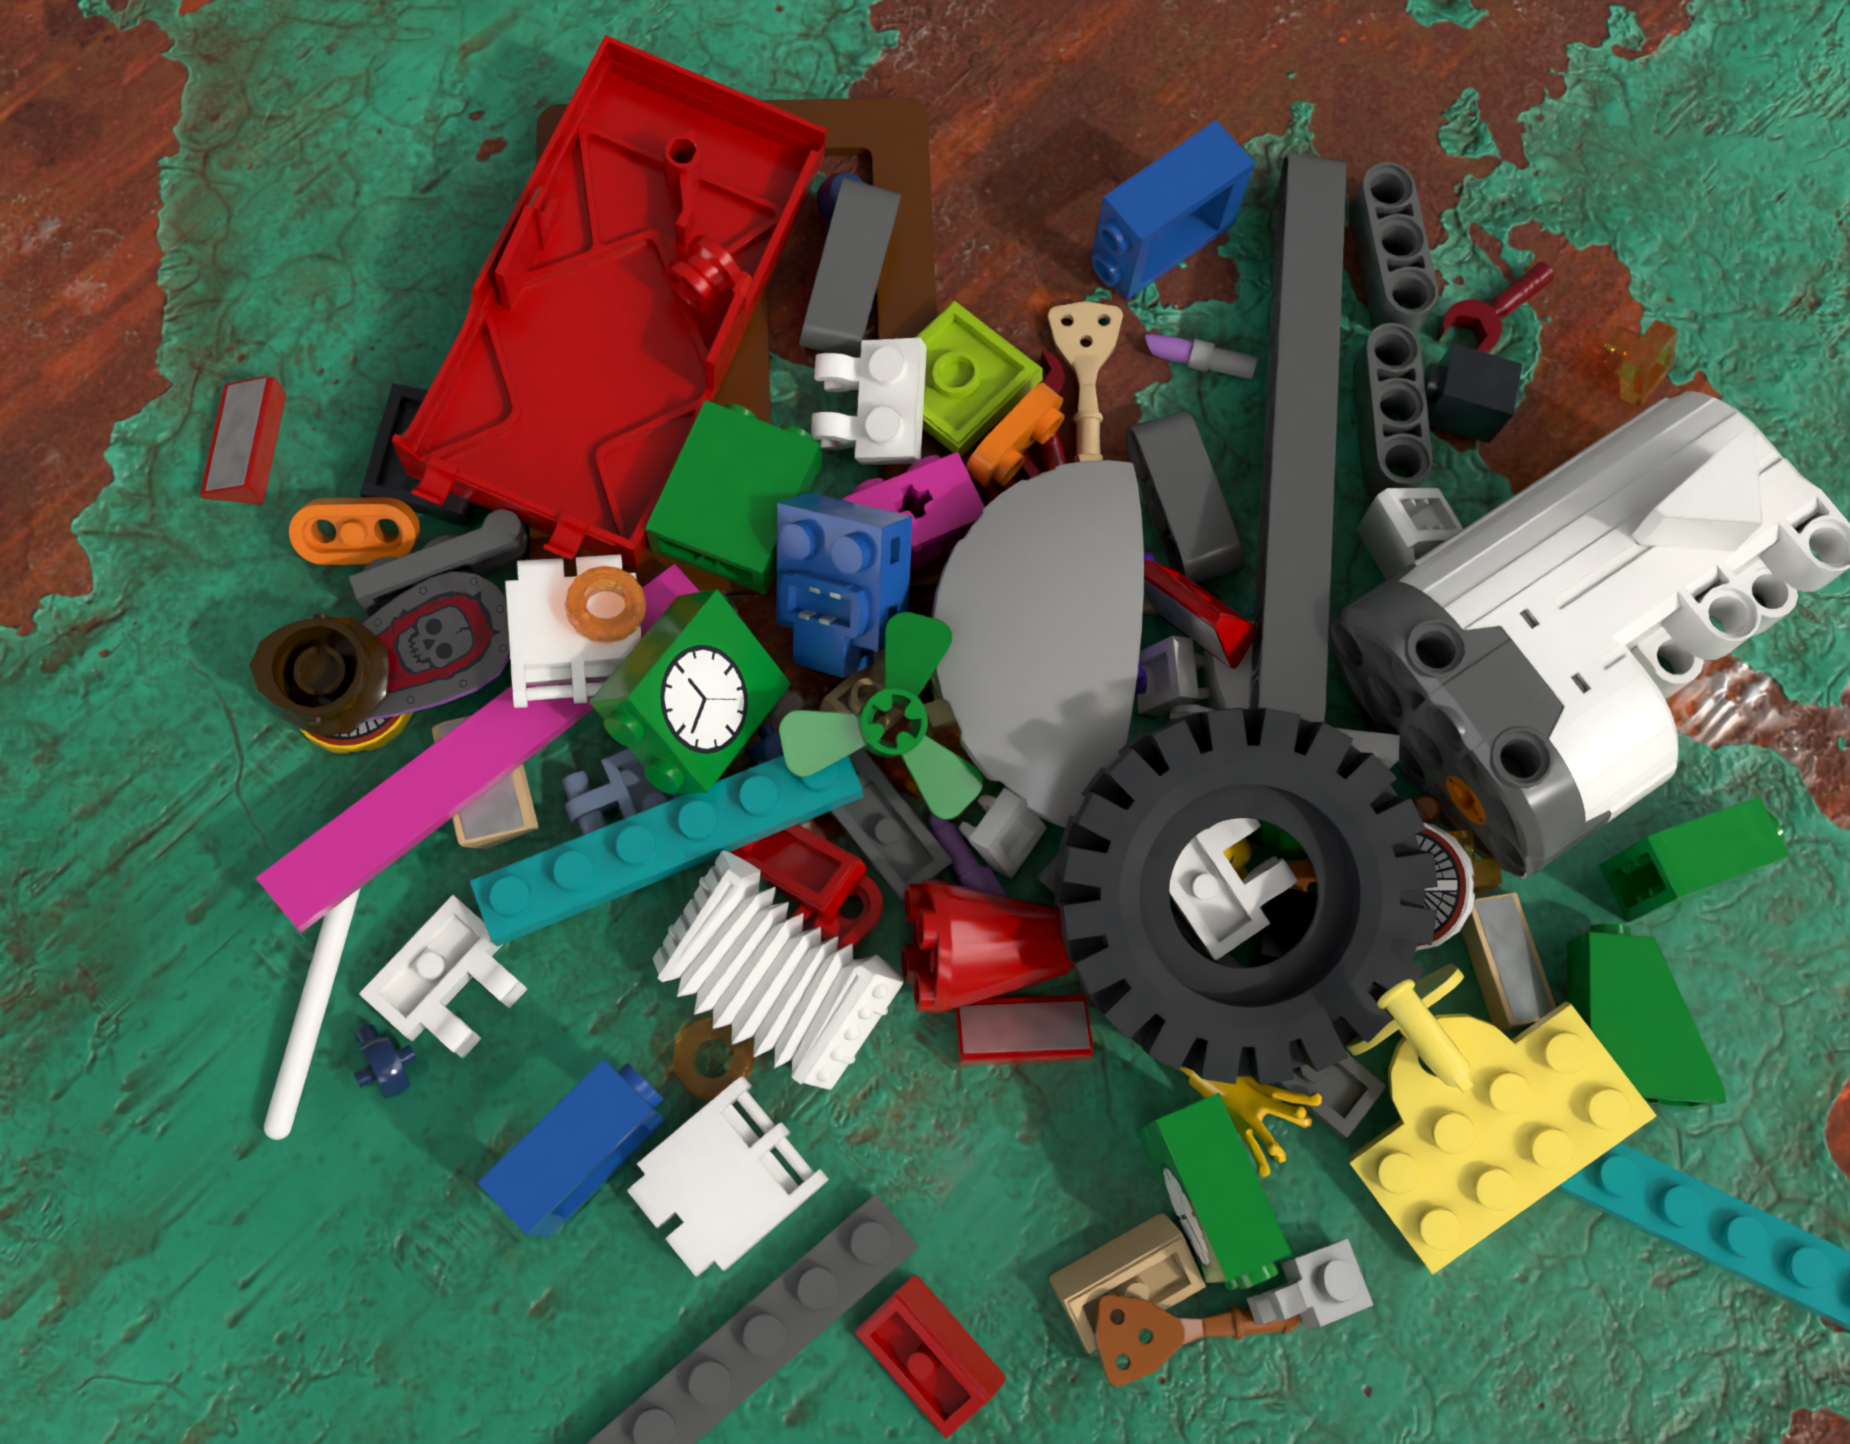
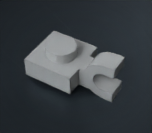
(1319, 1287)

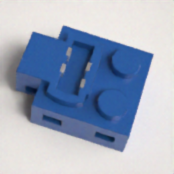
(840, 579)

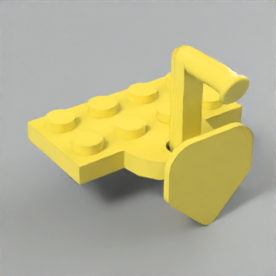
(1490, 1121)

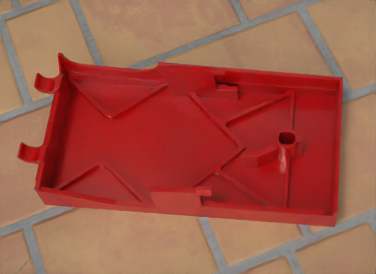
(574, 344)

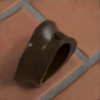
(323, 673)

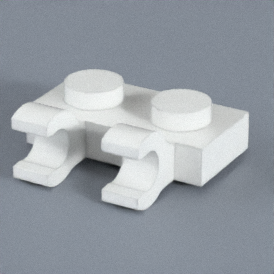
(889, 401)
(1214, 898)
(431, 972)

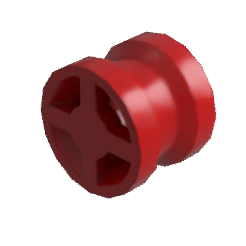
(702, 274)

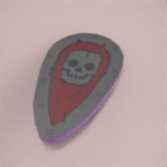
(441, 641)

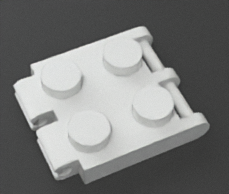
(545, 644)
(722, 1181)

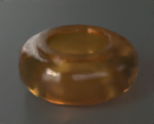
(601, 629)
(685, 1054)

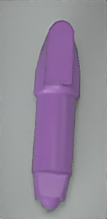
(964, 863)

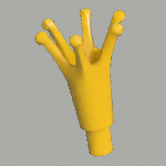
(1248, 1104)

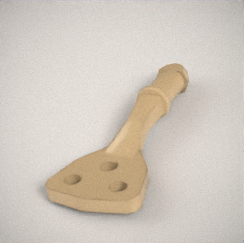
(1086, 363)

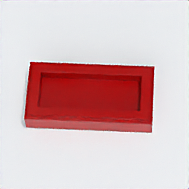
(805, 868)

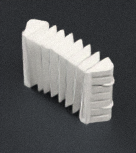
(773, 976)

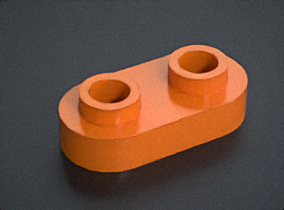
(1001, 451)
(357, 530)

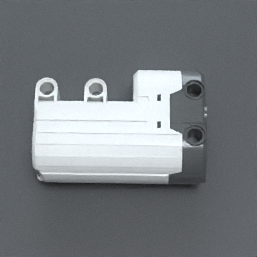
(1536, 632)

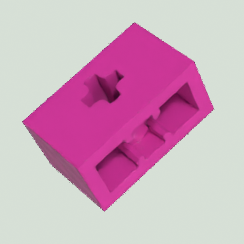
(931, 488)

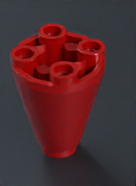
(976, 945)

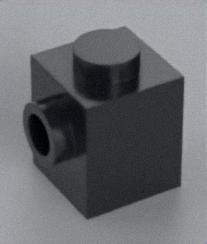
(1471, 392)

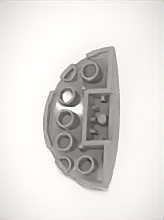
(1046, 631)

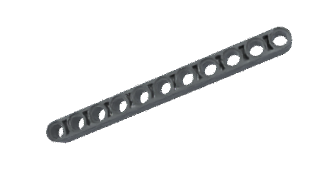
(1300, 441)

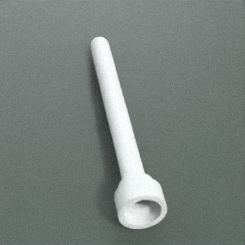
(309, 1019)

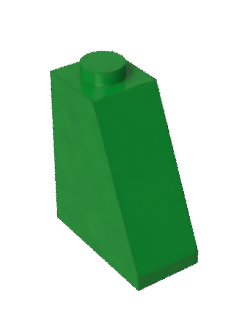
(1694, 858)
(1640, 1017)

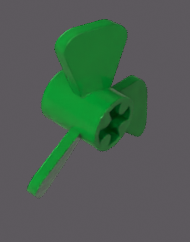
(911, 655)

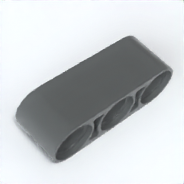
(1402, 230)
(849, 268)
(1400, 391)
(1184, 497)

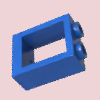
(1170, 210)
(574, 1149)

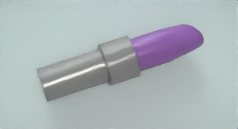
(1202, 355)

